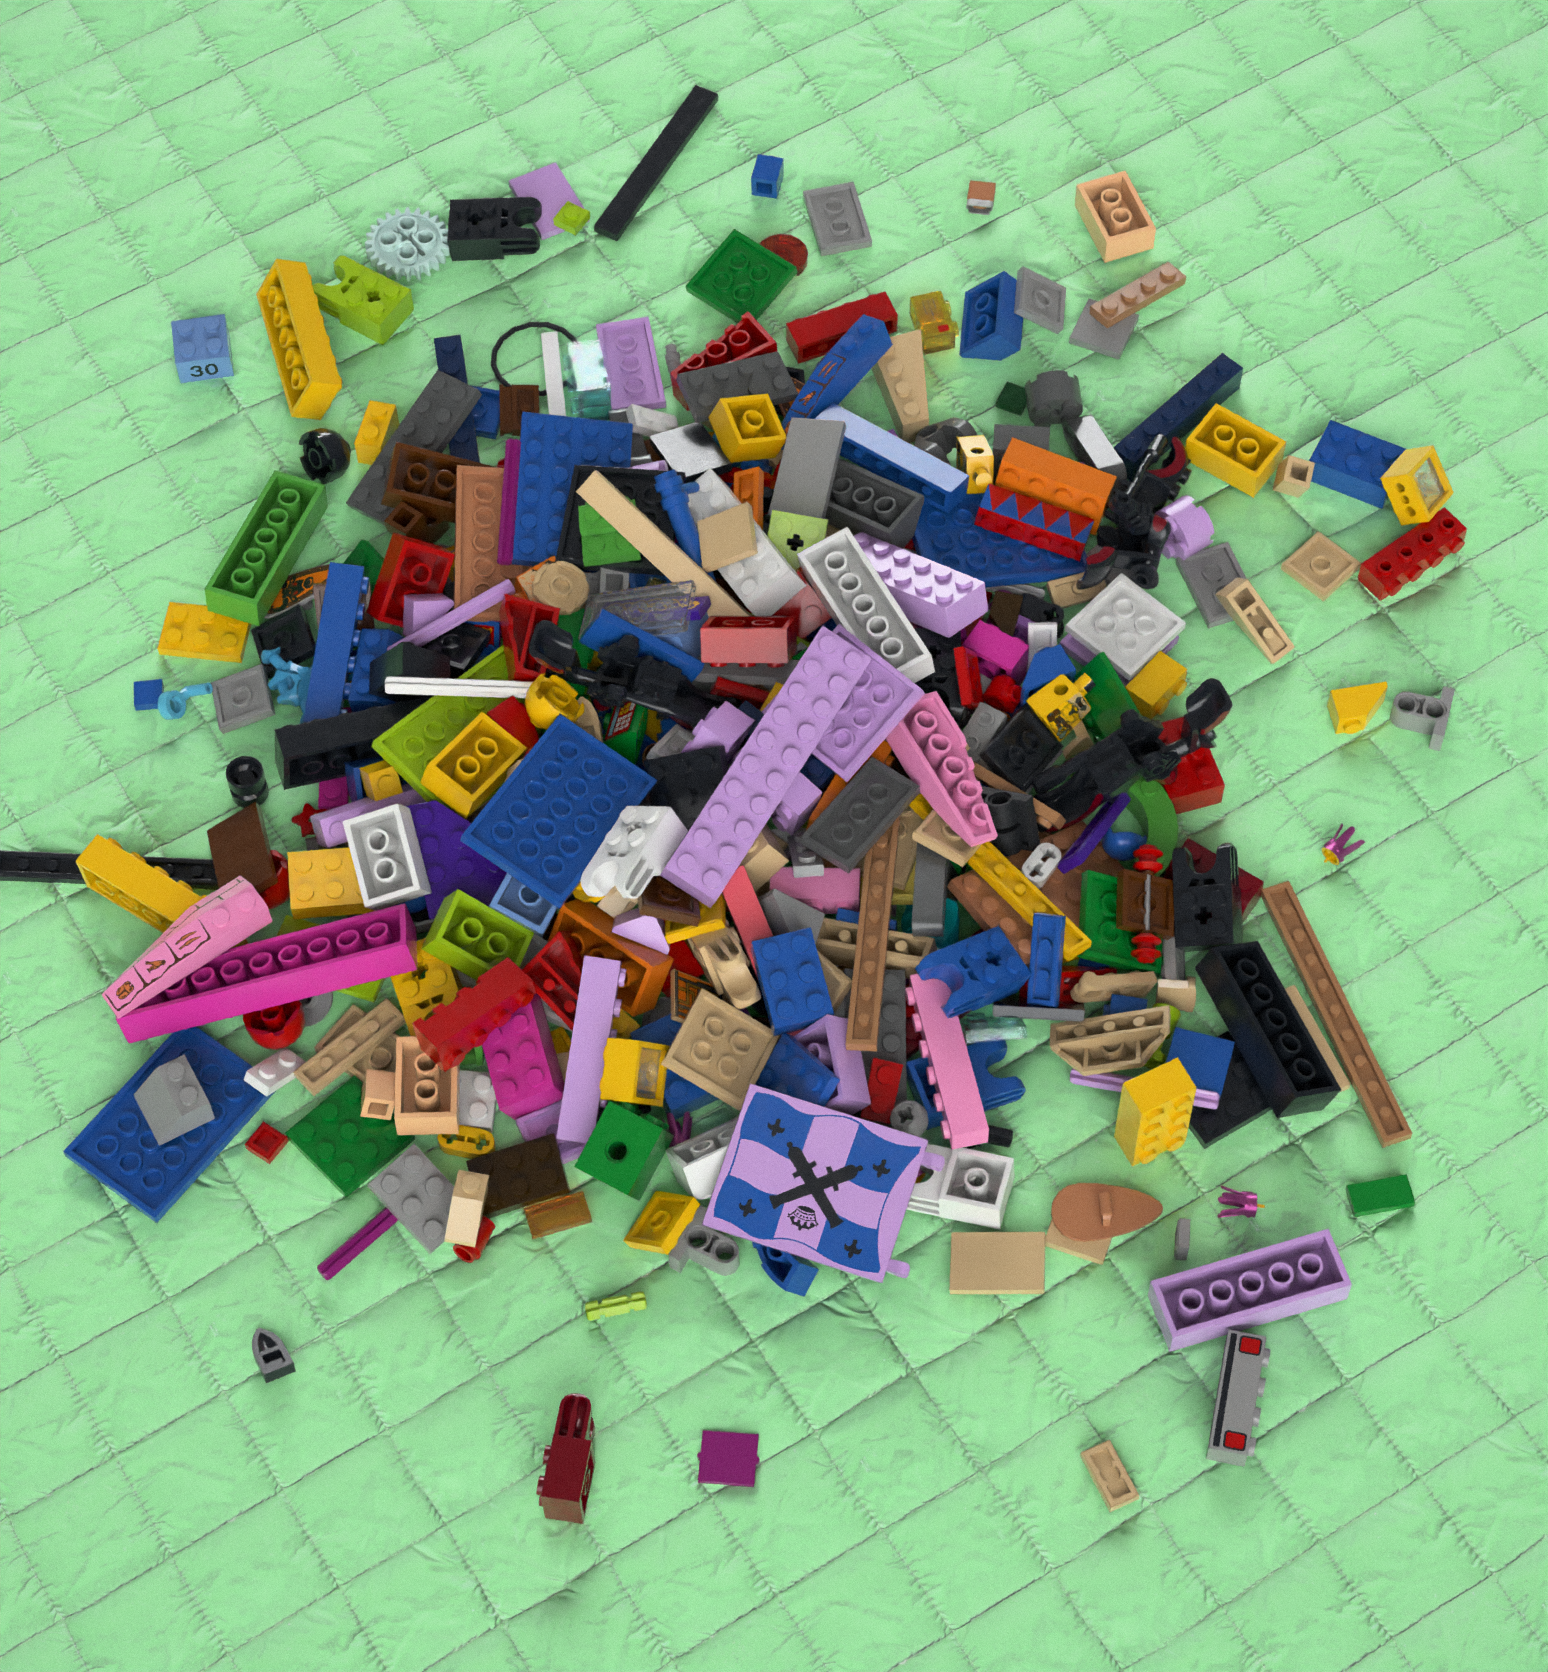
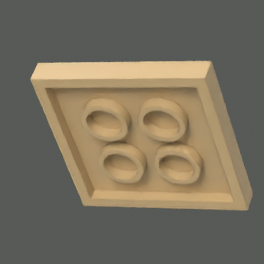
(720, 1049)

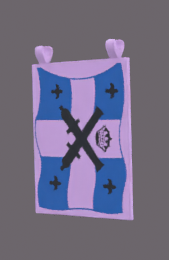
(818, 1183)

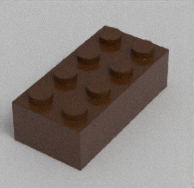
(423, 480)

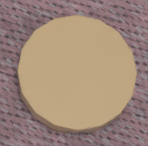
(561, 586)

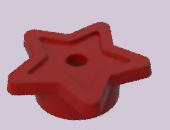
(302, 819)

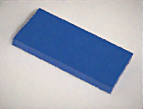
(610, 628)

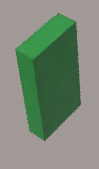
(1380, 1195)

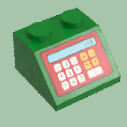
(626, 730)

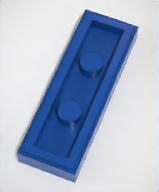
(1046, 959)

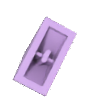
(423, 609)
(642, 929)

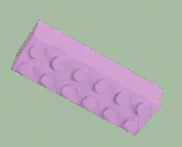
(925, 589)
(1249, 1290)

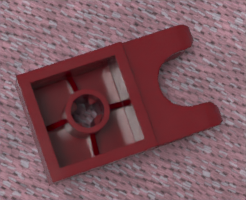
(569, 1462)

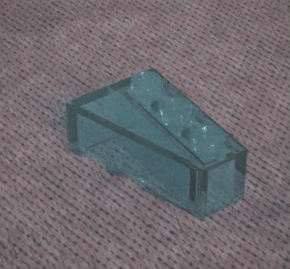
(587, 380)

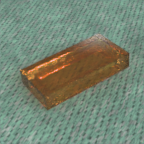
(557, 1215)

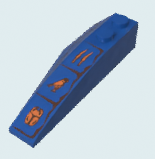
(841, 369)

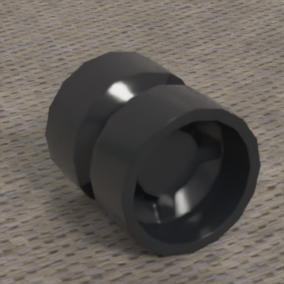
(247, 781)

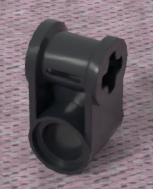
(1042, 611)

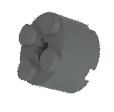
(1053, 398)

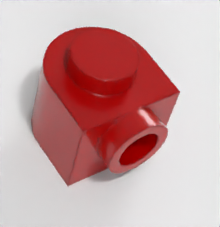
(1003, 693)

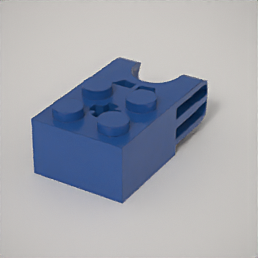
(976, 971)
(992, 1090)

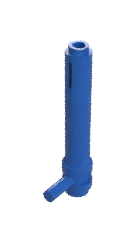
(675, 503)

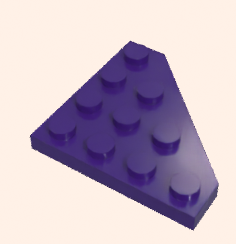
(448, 860)

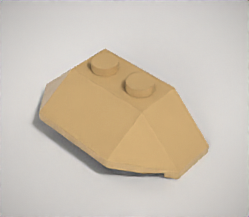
(1111, 1040)

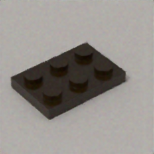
(522, 1175)

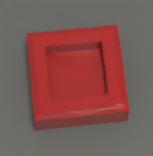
(266, 1142)

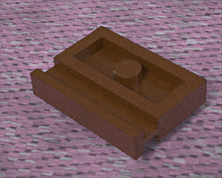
(513, 402)

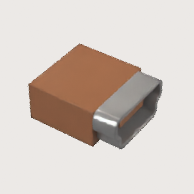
(980, 197)

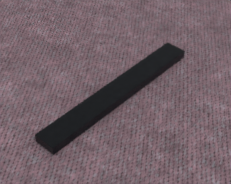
(656, 163)
(63, 868)

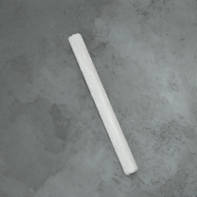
(456, 687)

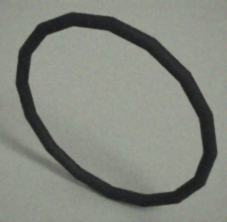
(518, 328)

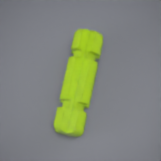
(615, 1305)

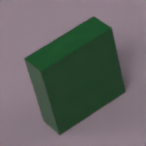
(1012, 399)

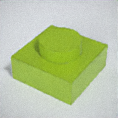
(571, 218)

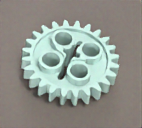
(407, 244)

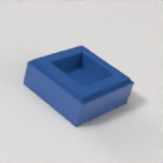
(147, 694)

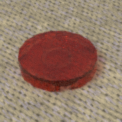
(788, 248)

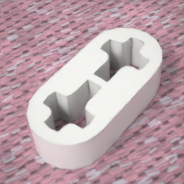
(1044, 869)

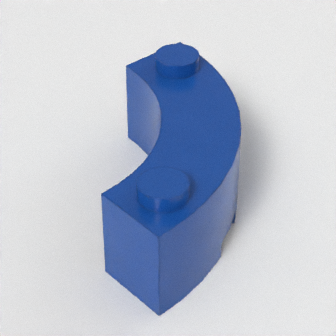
(787, 1270)

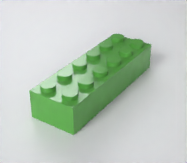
(266, 548)

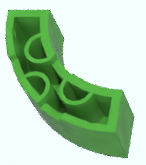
(1156, 817)

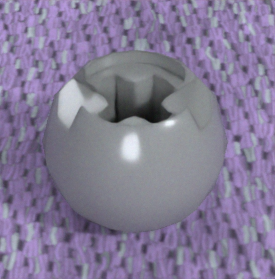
(909, 1110)

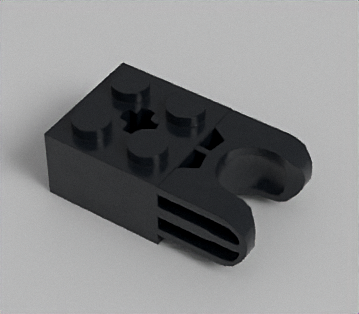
(492, 228)
(945, 677)
(1206, 893)

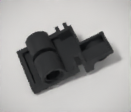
(1013, 820)

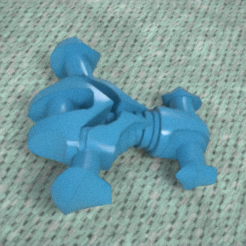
(289, 679)

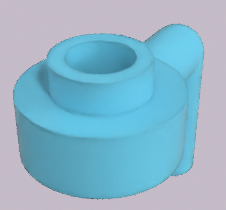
(173, 703)

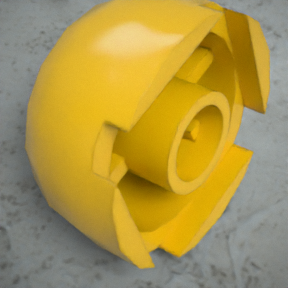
(549, 698)

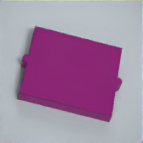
(728, 1458)

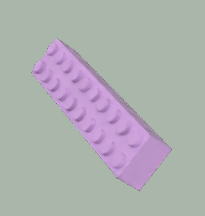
(766, 767)

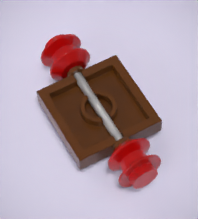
(1145, 904)

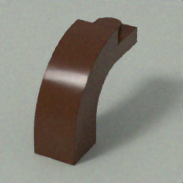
(414, 524)

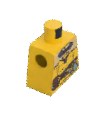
(979, 465)
(1062, 704)

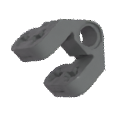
(942, 437)

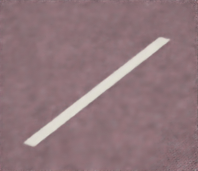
(553, 373)

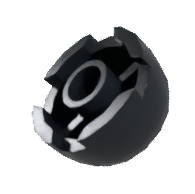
(324, 455)

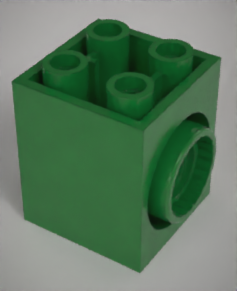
(620, 1129)

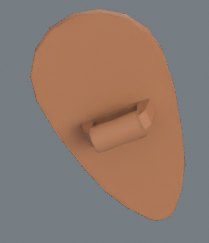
(1102, 1211)

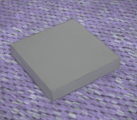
(1040, 300)
(1096, 337)
(242, 698)

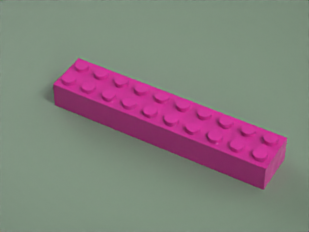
(281, 972)

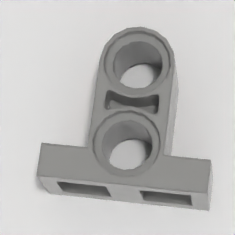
(1419, 714)
(707, 1254)

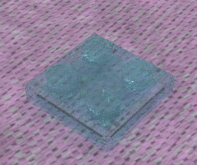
(983, 1029)

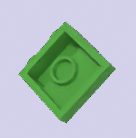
(602, 541)

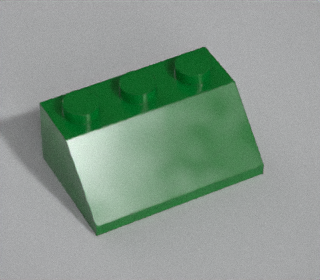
(1107, 699)

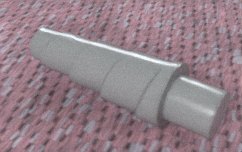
(672, 357)

